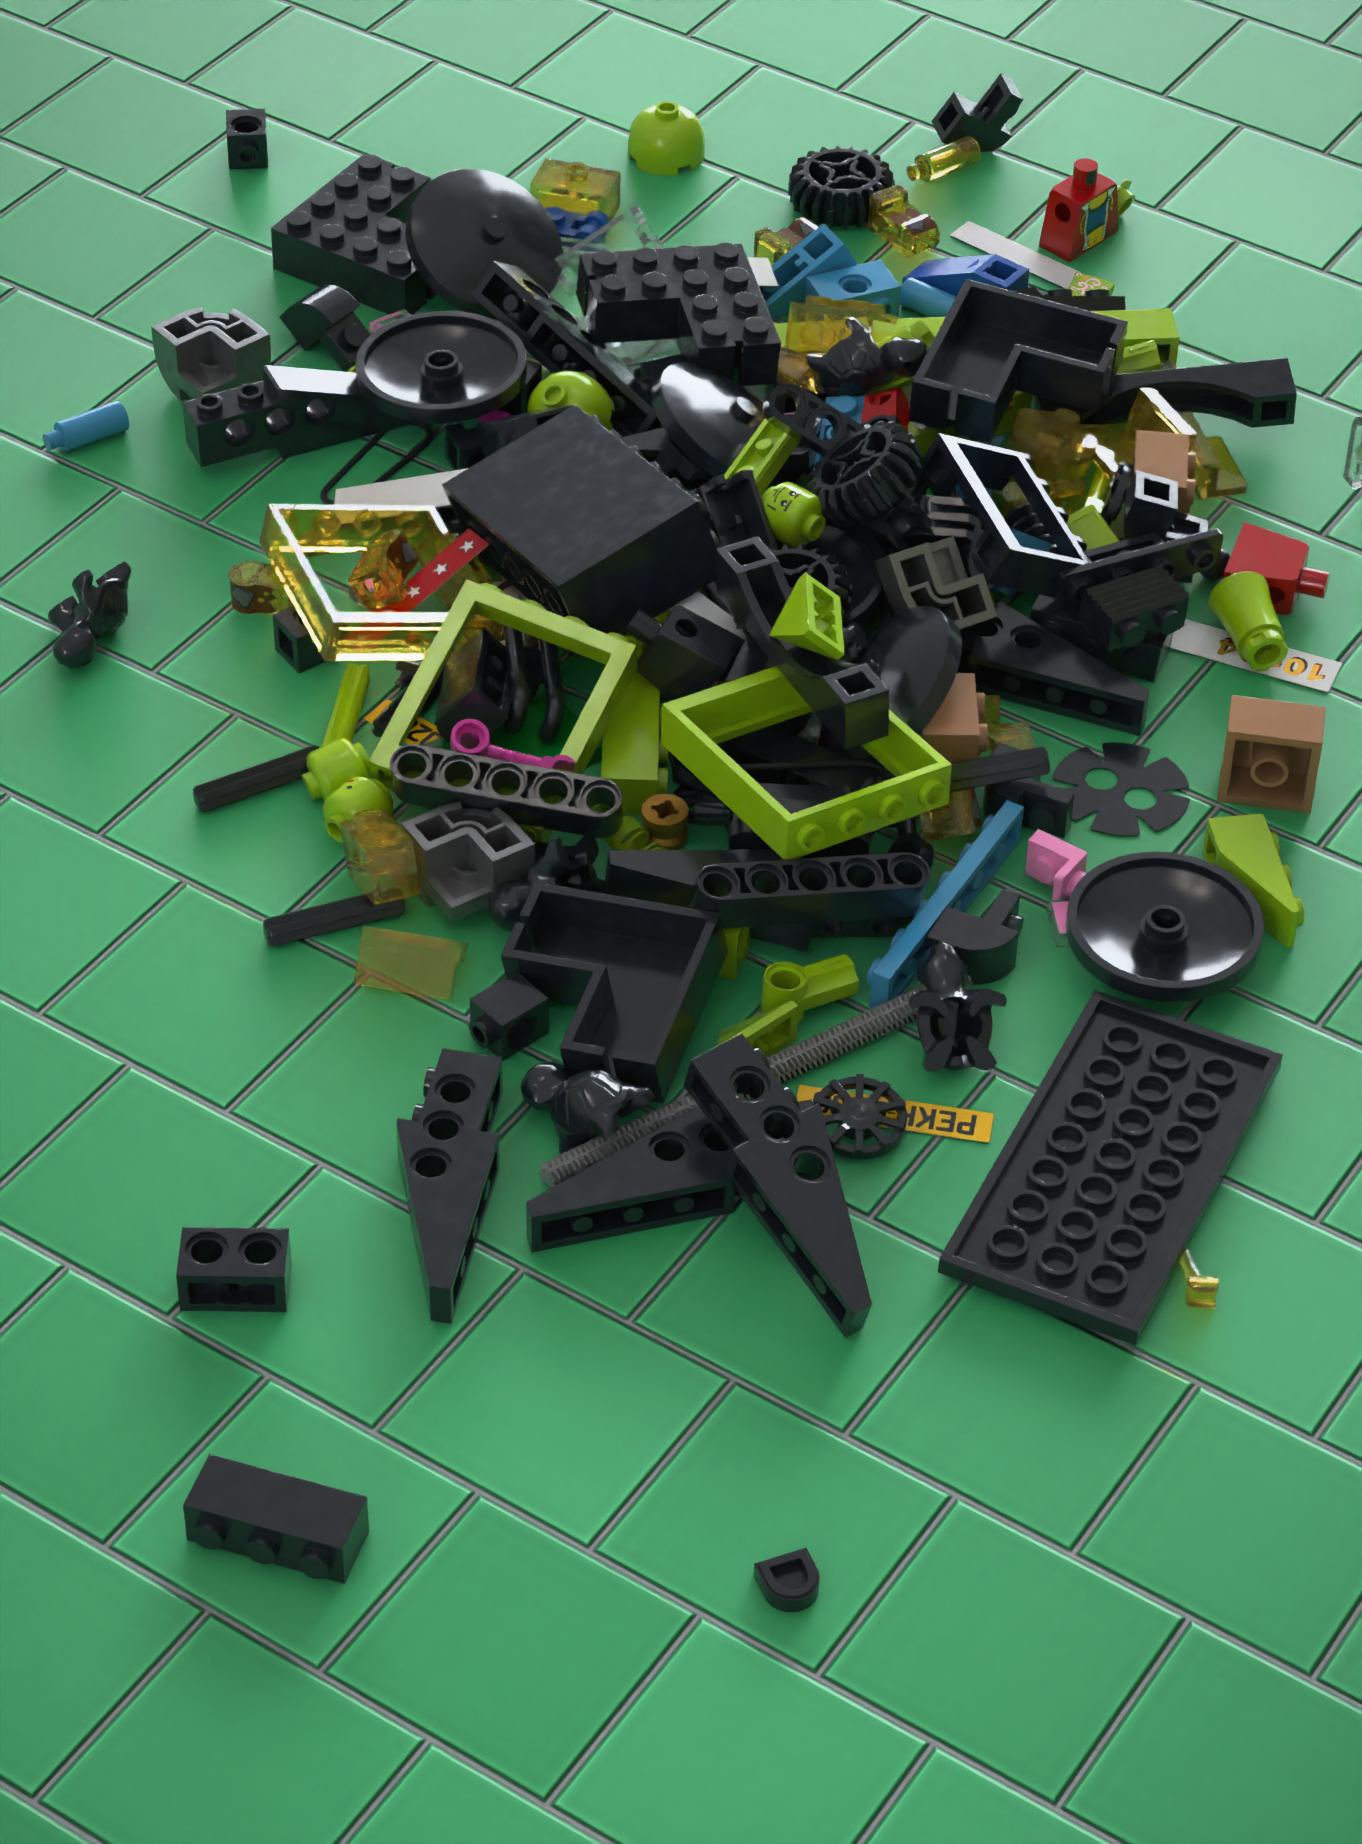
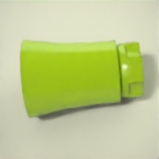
(1248, 615)

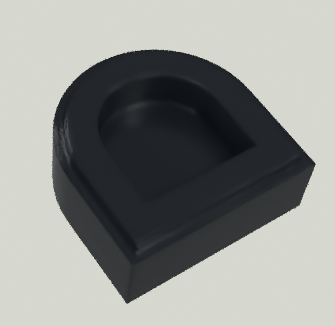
(788, 1580)

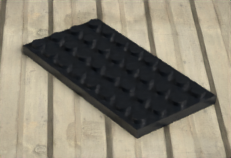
(1111, 1167)

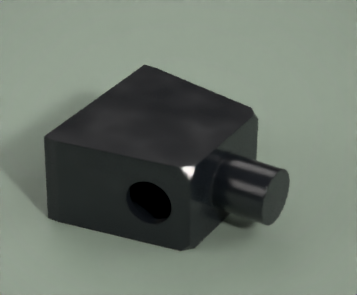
(682, 651)

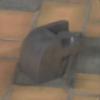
(209, 352)
(936, 578)
(466, 856)

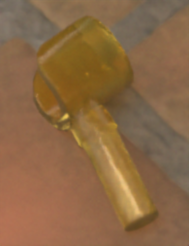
(1199, 1289)

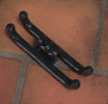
(527, 670)

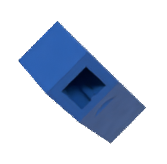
(990, 269)

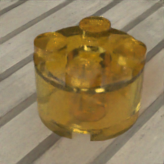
(1055, 443)

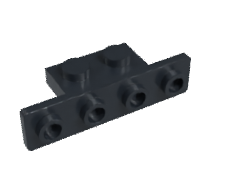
(1126, 557)

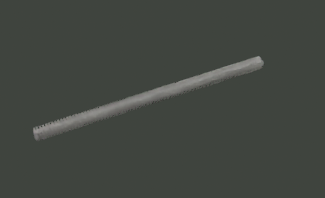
(781, 1064)

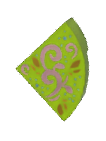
(1083, 282)

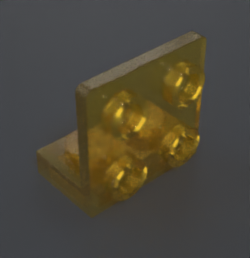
(821, 322)
(1148, 413)

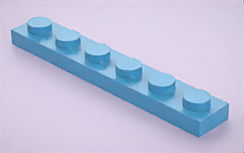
(955, 889)

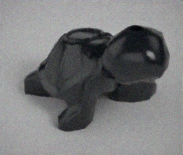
(860, 366)
(97, 614)
(559, 867)
(953, 1020)
(581, 1101)

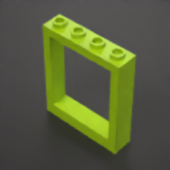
(536, 621)
(703, 719)

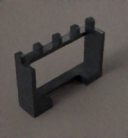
(997, 552)

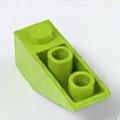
(1252, 855)

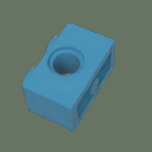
(861, 282)

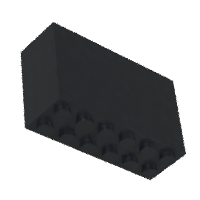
(586, 523)

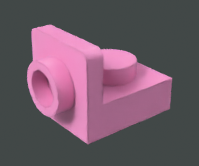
(1055, 863)

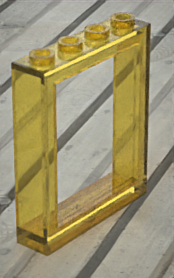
(351, 528)

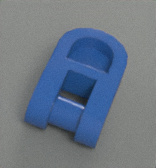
(575, 224)

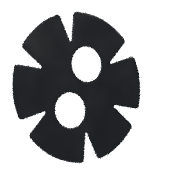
(1127, 763)

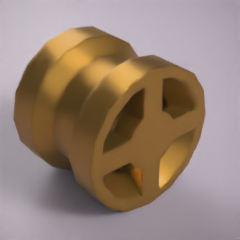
(666, 821)

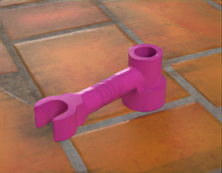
(473, 738)

